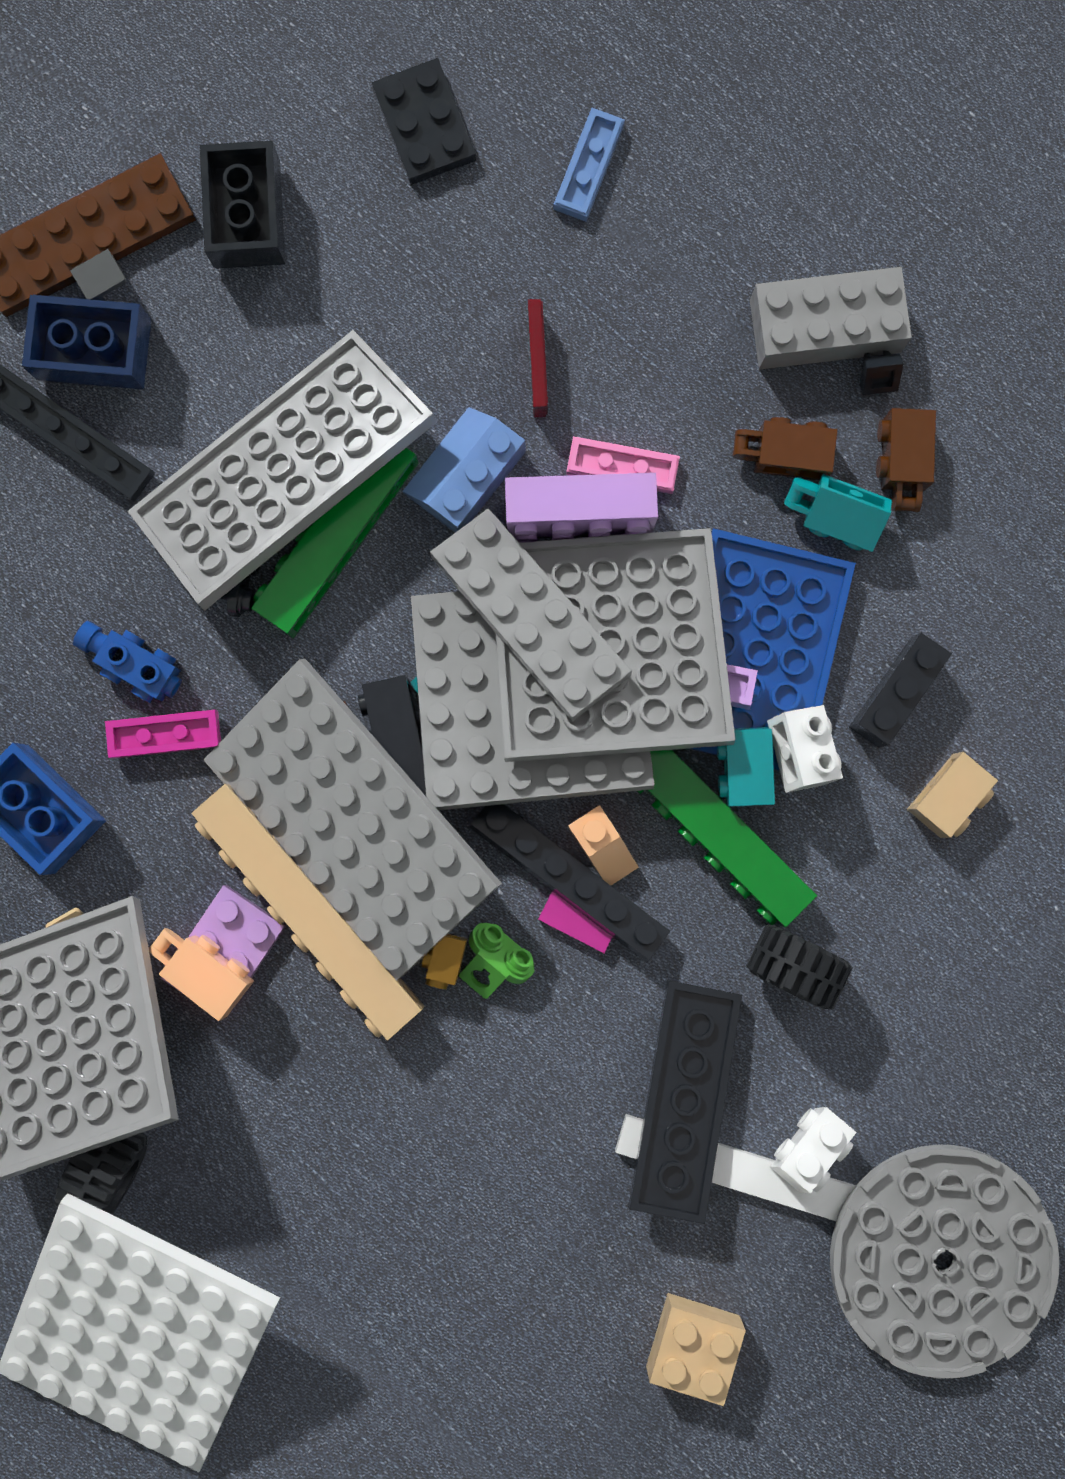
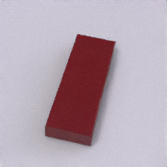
(537, 357)

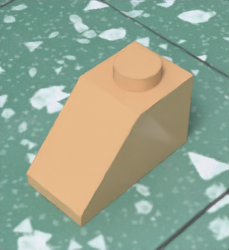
(603, 845)

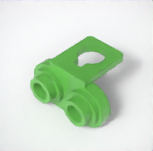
(499, 957)

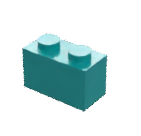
(748, 768)

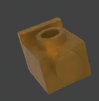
(444, 961)

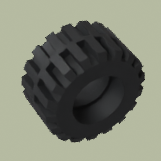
(799, 967)
(104, 1173)

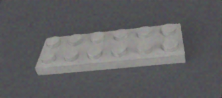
(531, 614)

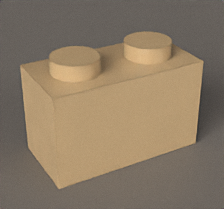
(953, 796)

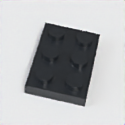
(424, 121)

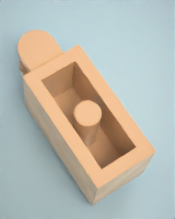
(202, 972)

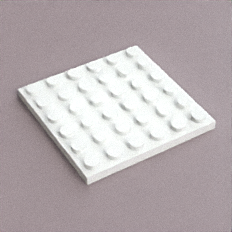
(135, 1332)

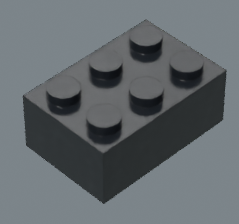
(242, 204)

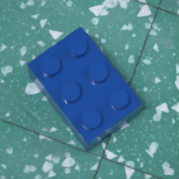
(41, 811)

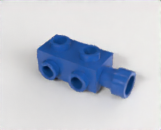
(133, 663)

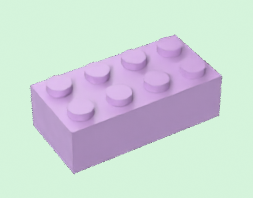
(580, 505)

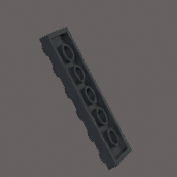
(685, 1102)

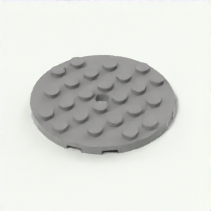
(956, 1316)

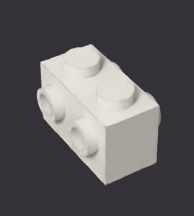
(805, 748)
(813, 1150)

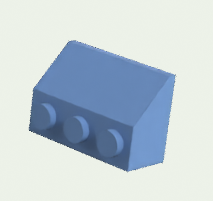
(466, 469)

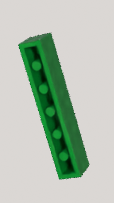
(328, 547)
(726, 840)

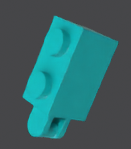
(841, 511)

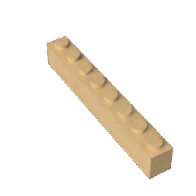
(307, 912)

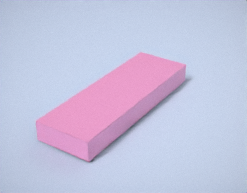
(599, 457)

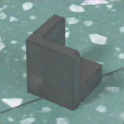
(99, 276)

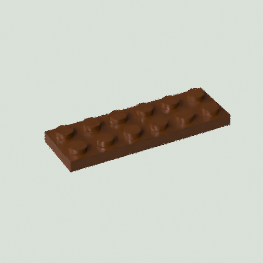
(113, 216)

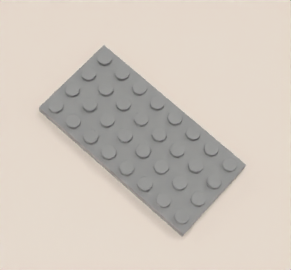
(281, 468)
(352, 819)

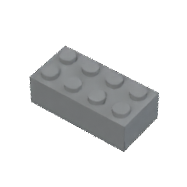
(830, 318)

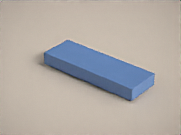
(589, 164)

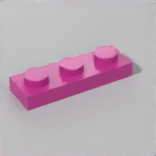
(162, 734)

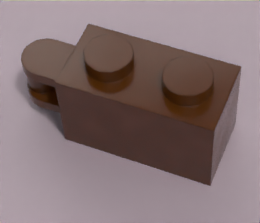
(789, 448)
(907, 455)

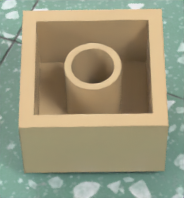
(695, 1349)

